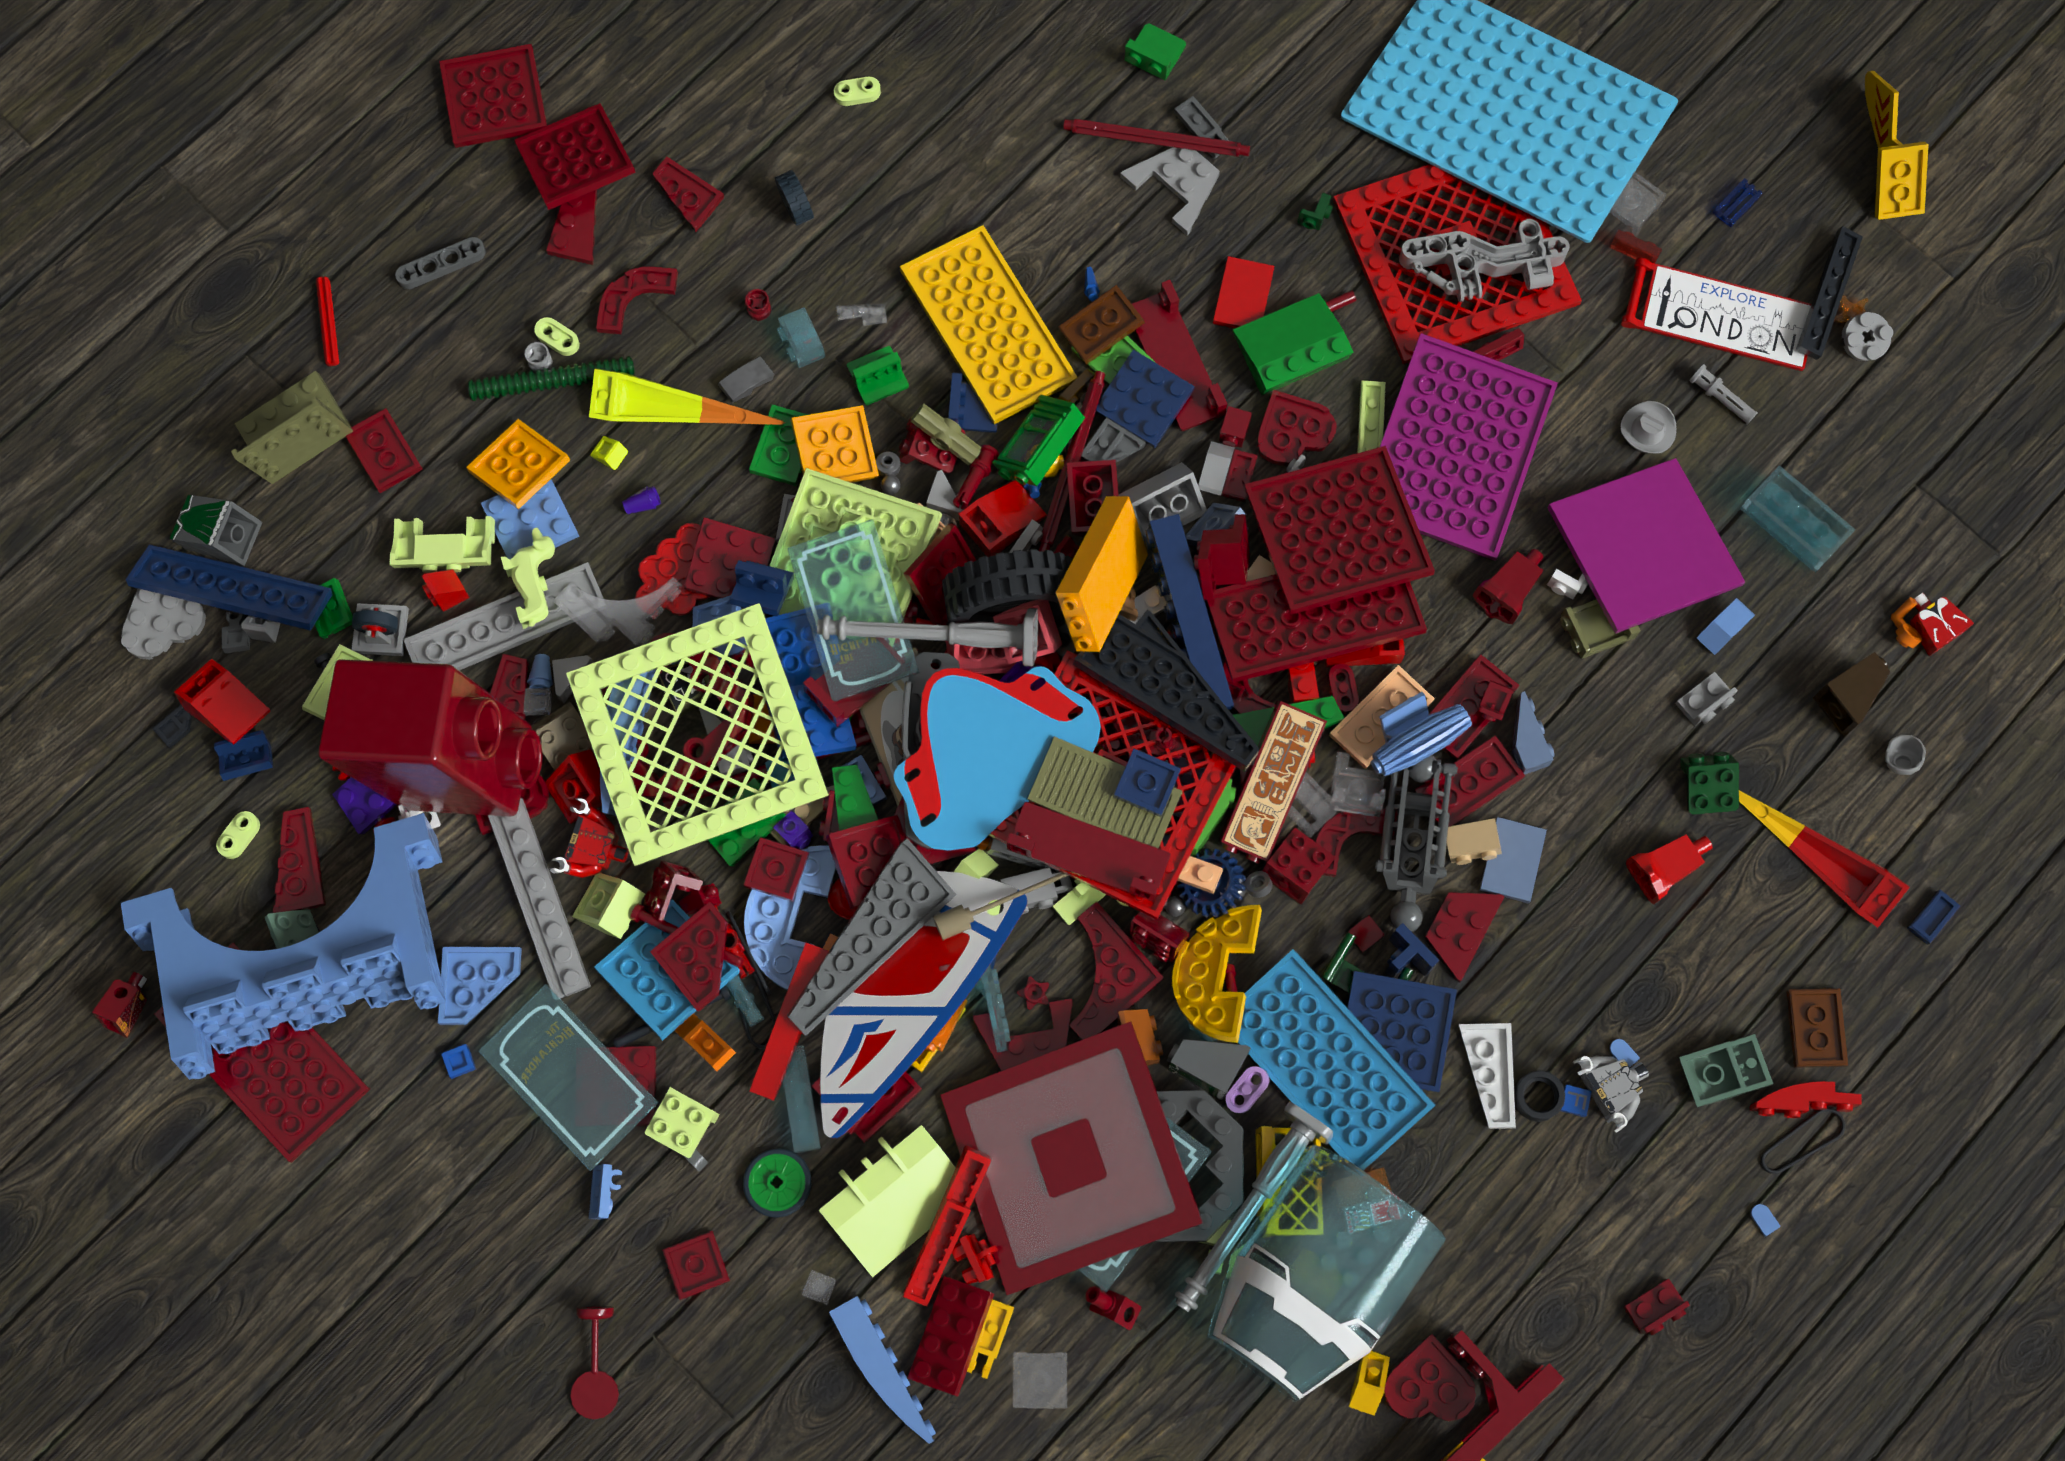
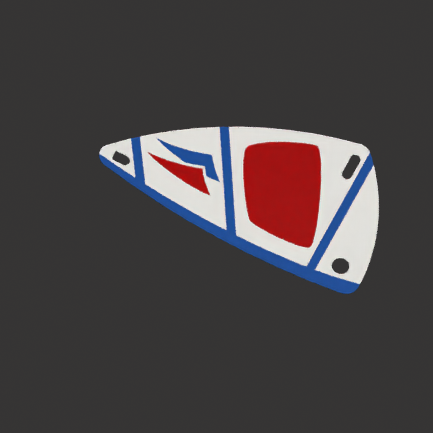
(908, 1002)

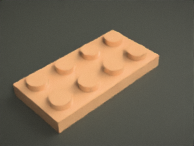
(1361, 729)

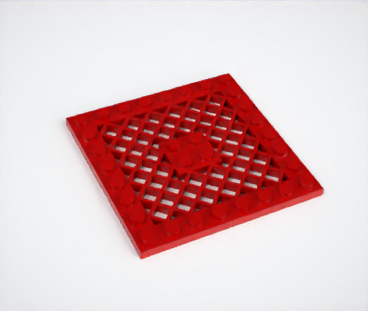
(1385, 288)
(1196, 811)

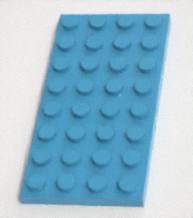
(1329, 1062)

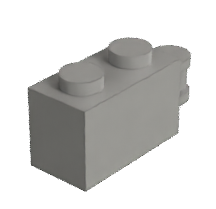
(1043, 896)

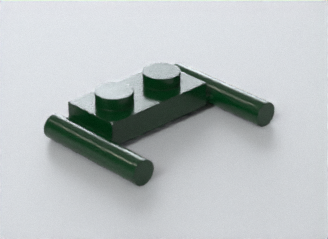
(1341, 972)

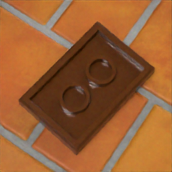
(1101, 324)
(1817, 1028)

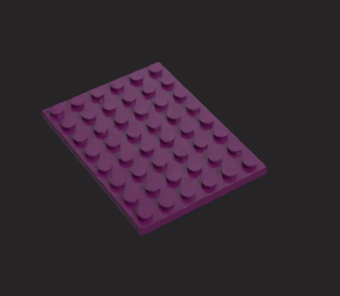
(1465, 442)

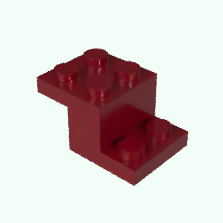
(1223, 557)

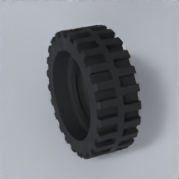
(1004, 582)

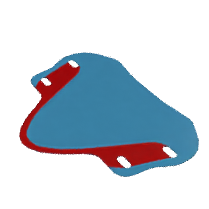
(985, 750)

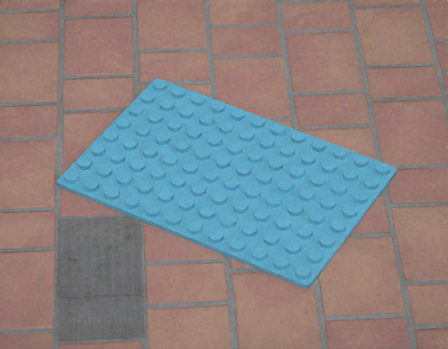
(1511, 111)

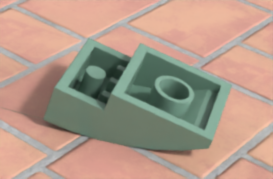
(1726, 1070)

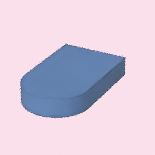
(1621, 1050)
(1764, 1219)

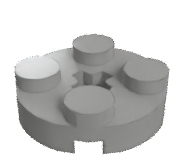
(1880, 336)

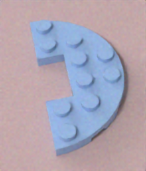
(771, 920)

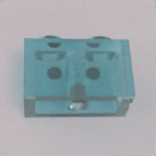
(801, 338)

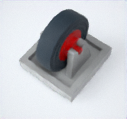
(379, 629)

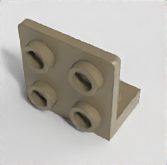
(562, 734)

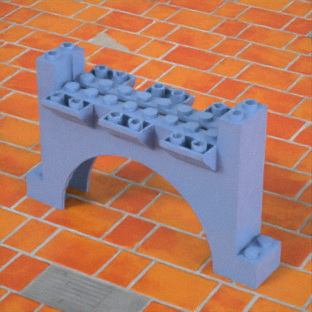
(231, 996)

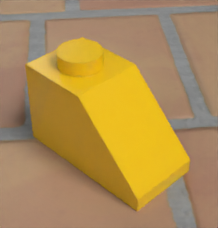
(1369, 1383)

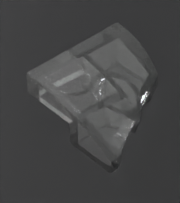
(870, 313)

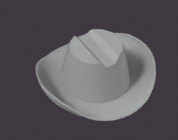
(1649, 427)

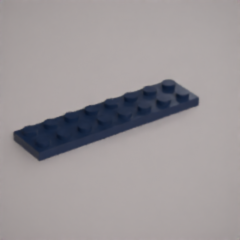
(229, 587)

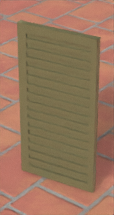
(1083, 788)

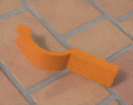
(705, 1041)

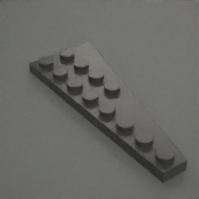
(888, 916)

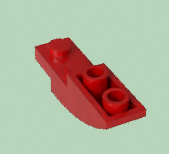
(1796, 1099)

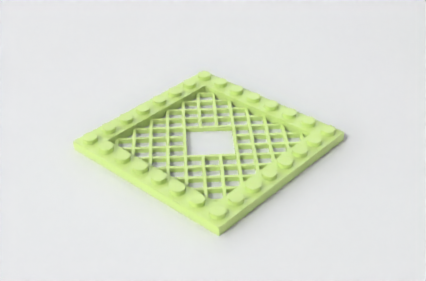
(587, 687)

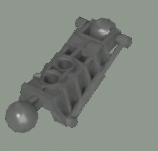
(1416, 805)

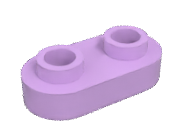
(1246, 1088)

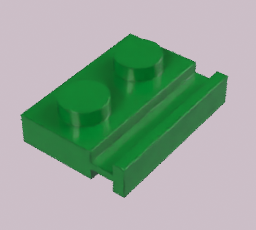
(336, 614)

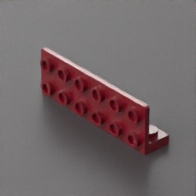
(1171, 346)
(1088, 851)

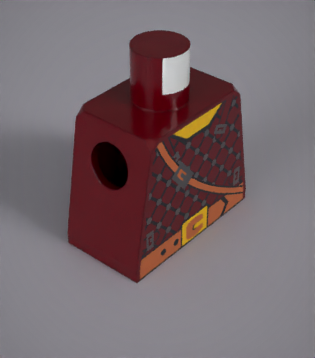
(121, 1005)

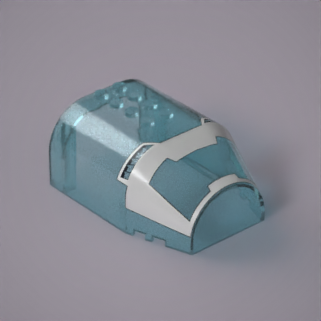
(1320, 1274)

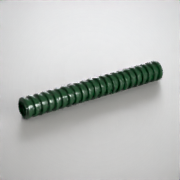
(545, 378)

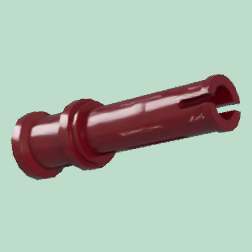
(979, 469)

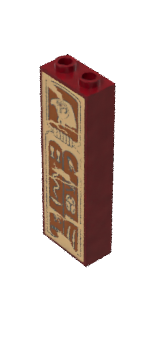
(1272, 782)

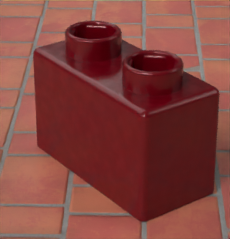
(428, 738)

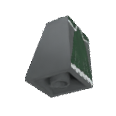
(216, 529)
(1208, 1064)

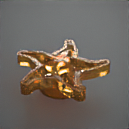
(1850, 309)

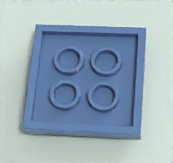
(541, 511)

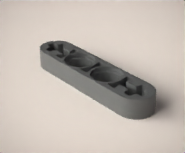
(442, 267)

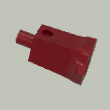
(1505, 592)

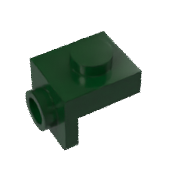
(1314, 220)

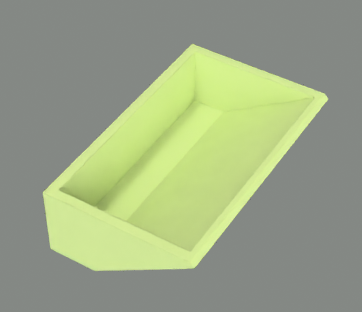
(891, 1200)

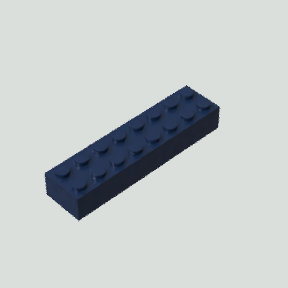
(1185, 602)

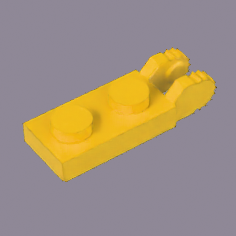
(992, 1335)

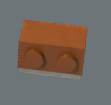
(1144, 1027)

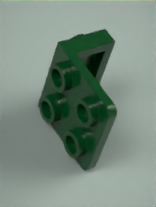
(1711, 782)

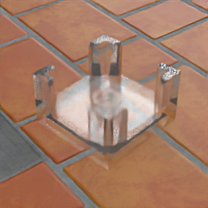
(1637, 203)
(1356, 789)
(1039, 1380)

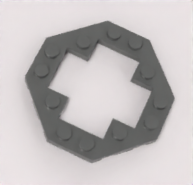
(1225, 1164)

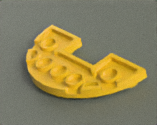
(1202, 968)

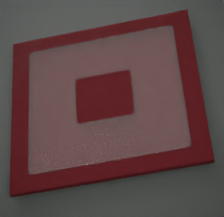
(1075, 1158)

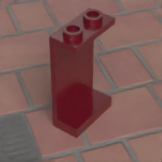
(837, 710)

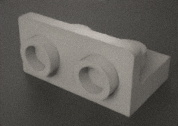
(1705, 698)

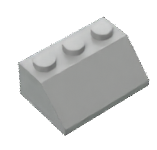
(1167, 495)

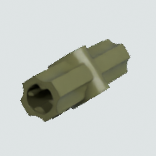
(945, 434)

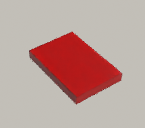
(1243, 292)

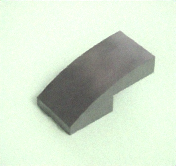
(745, 379)

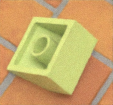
(608, 905)

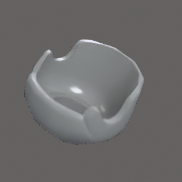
(1905, 754)

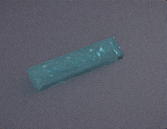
(800, 1103)

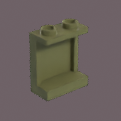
(1592, 630)

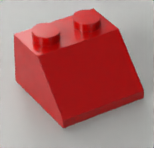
(576, 778)

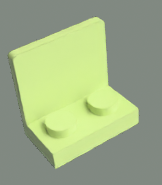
(680, 1122)

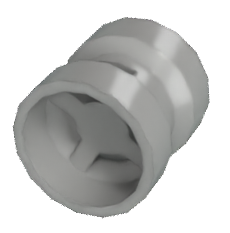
(536, 352)

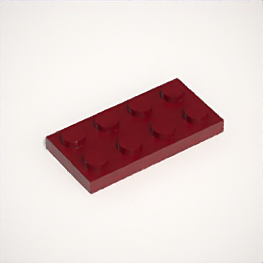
(1469, 693)
(1478, 780)
(951, 1336)

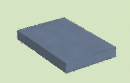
(1516, 868)

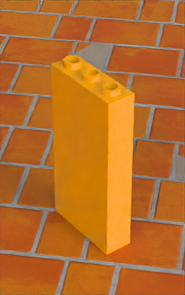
(1102, 574)

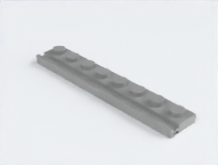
(540, 903)

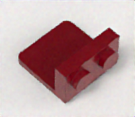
(919, 447)

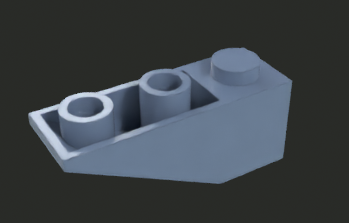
(1529, 744)

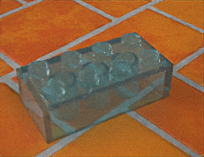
(1797, 519)

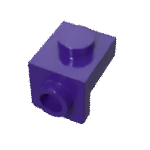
(794, 831)

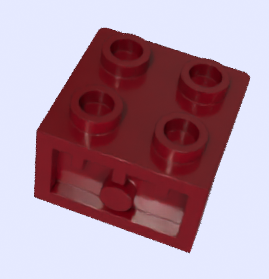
(1298, 865)
(665, 880)

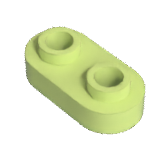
(857, 92)
(558, 337)
(239, 835)

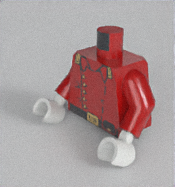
(591, 844)

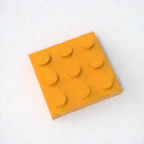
(836, 444)
(518, 464)

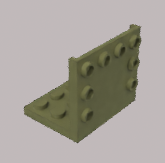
(291, 429)

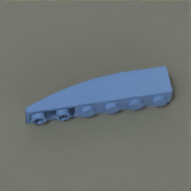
(624, 720)
(878, 1365)

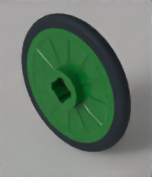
(789, 1195)

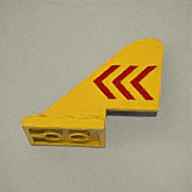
(1899, 165)

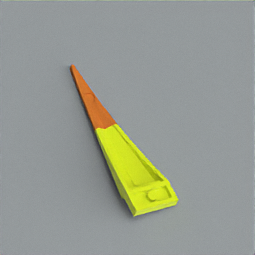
(631, 398)

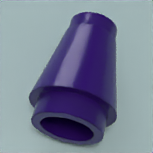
(643, 500)

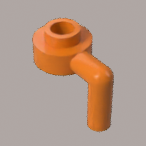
(1906, 633)

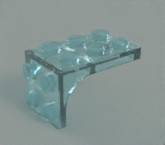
(989, 987)

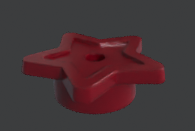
(1040, 988)

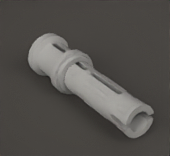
(1711, 389)

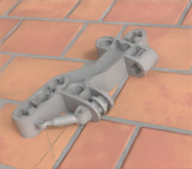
(1529, 256)

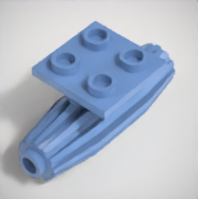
(1415, 734)

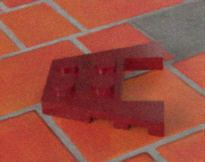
(1029, 1045)

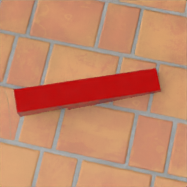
(785, 1034)
(947, 1225)

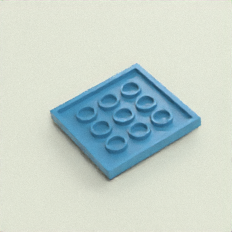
(643, 981)

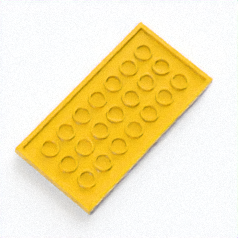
(988, 324)

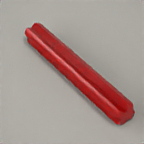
(327, 321)

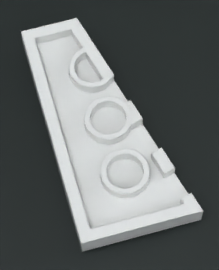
(1492, 1067)

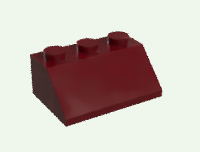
(1088, 486)

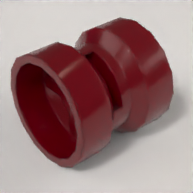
(758, 299)

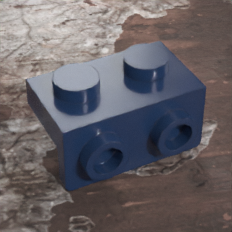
(245, 757)

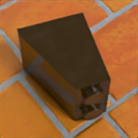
(1852, 693)

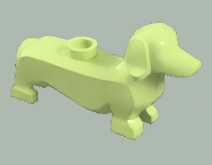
(524, 573)

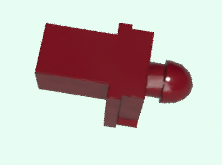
(698, 899)

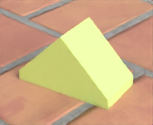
(977, 865)

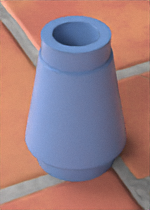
(540, 672)

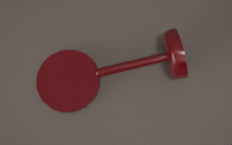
(595, 1391)

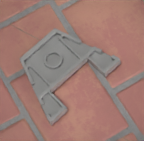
(1183, 173)

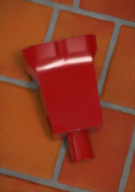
(1667, 865)

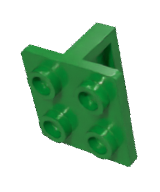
(878, 375)

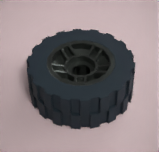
(794, 197)

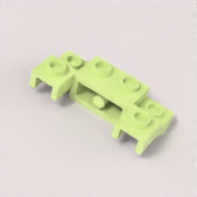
(442, 551)

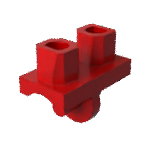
(979, 1257)

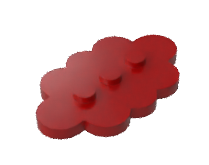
(672, 560)

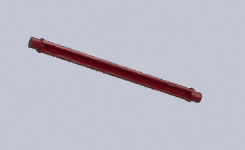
(1156, 137)
(1073, 455)

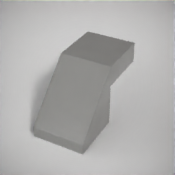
(1215, 468)

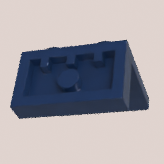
(967, 409)

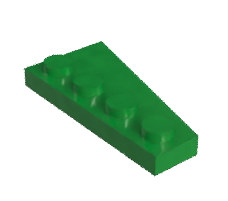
(1256, 721)

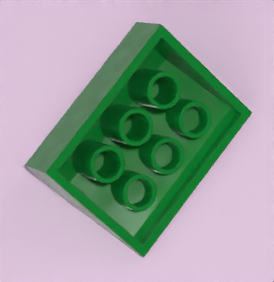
(1292, 343)

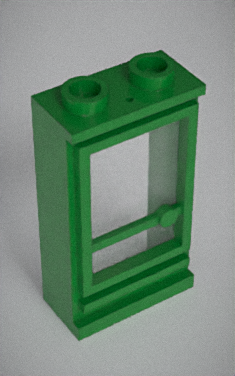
(1039, 441)

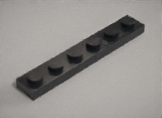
(1829, 293)

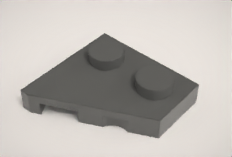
(1112, 443)

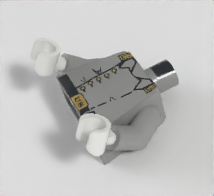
(1613, 1086)

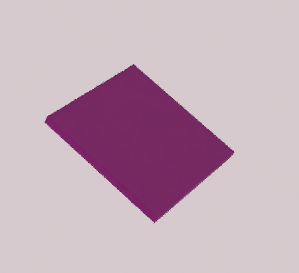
(1645, 545)

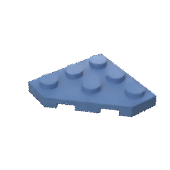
(473, 979)

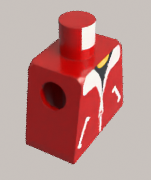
(1938, 622)

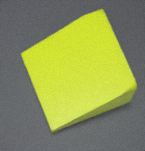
(609, 452)

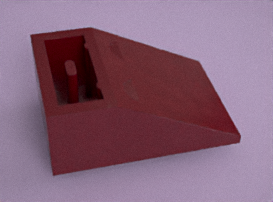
(1158, 935)

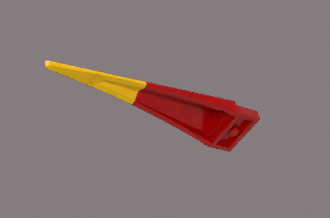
(1858, 881)

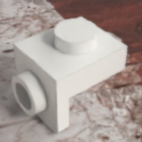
(1566, 585)

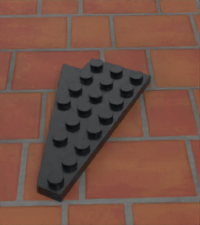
(1157, 676)

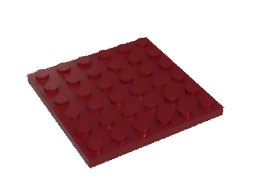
(1338, 530)

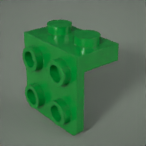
(1154, 51)

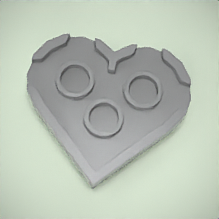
(158, 622)

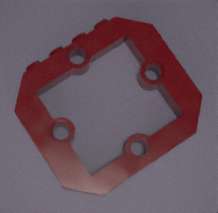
(710, 743)

